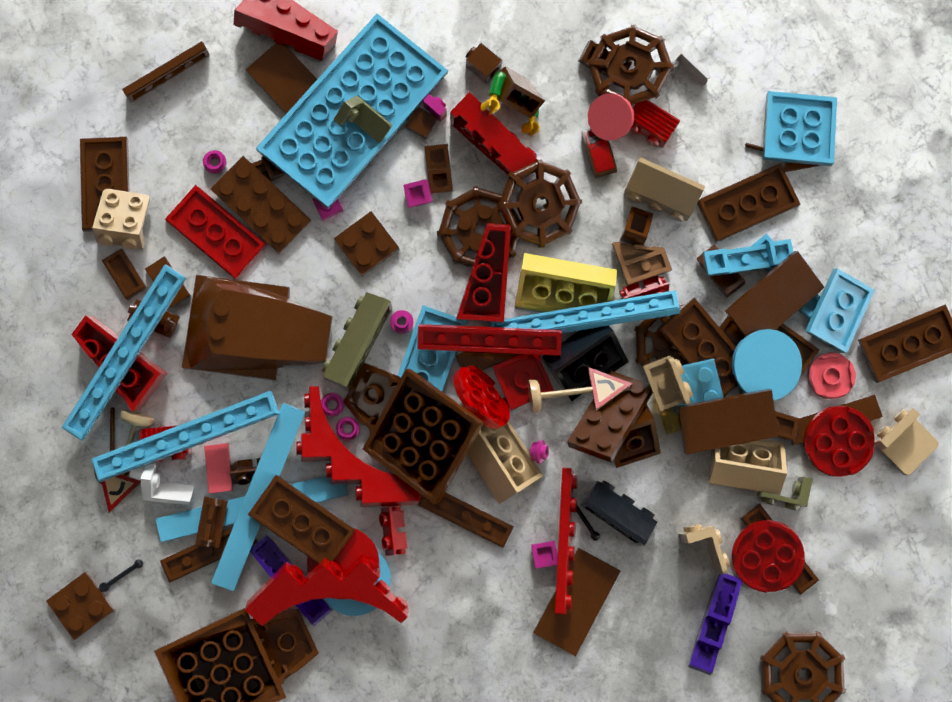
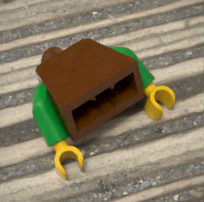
(516, 93)

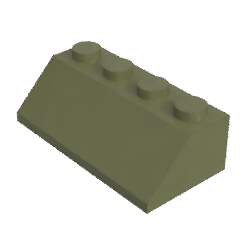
(357, 341)

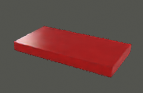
(215, 232)

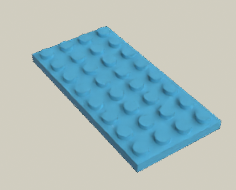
(380, 69)

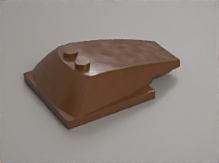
(251, 329)
(412, 427)
(237, 659)

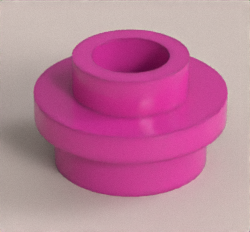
(211, 155)
(405, 328)
(332, 397)
(345, 421)
(539, 451)

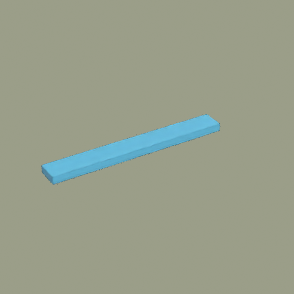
(598, 314)
(124, 352)
(185, 436)
(187, 522)
(246, 527)

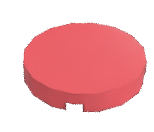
(610, 116)
(831, 375)

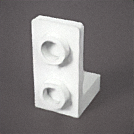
(685, 57)
(164, 492)

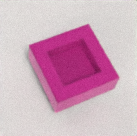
(435, 107)
(417, 193)
(326, 213)
(544, 554)

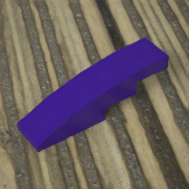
(271, 560)
(715, 623)

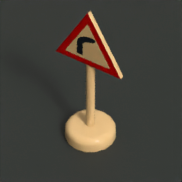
(602, 385)
(121, 486)

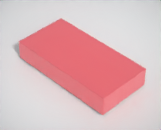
(218, 468)

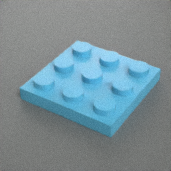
(800, 128)

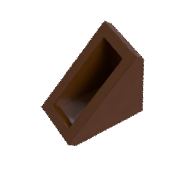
(636, 226)

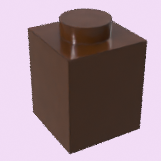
(483, 62)

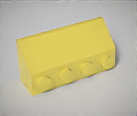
(561, 284)

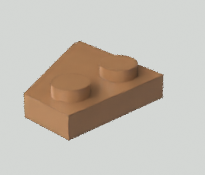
(641, 262)

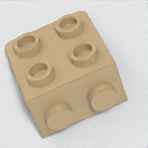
(121, 219)
(667, 383)
(906, 441)
(713, 540)

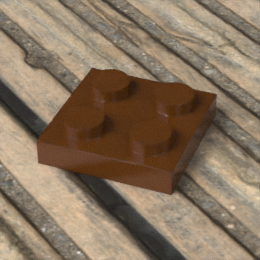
(366, 243)
(80, 605)

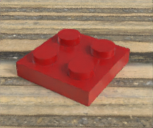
(514, 378)

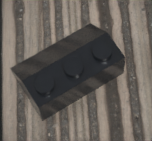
(586, 348)
(620, 512)

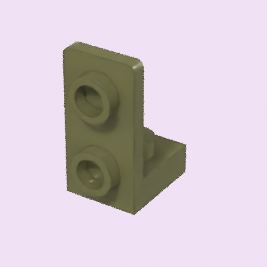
(365, 117)
(800, 489)

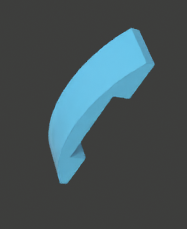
(746, 258)

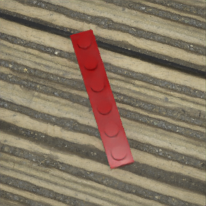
(489, 339)
(565, 551)

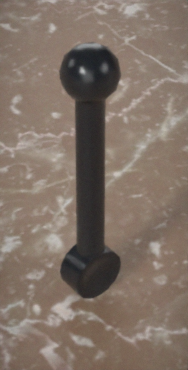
(594, 535)
(106, 585)

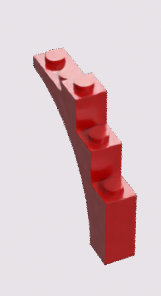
(321, 444)
(357, 583)

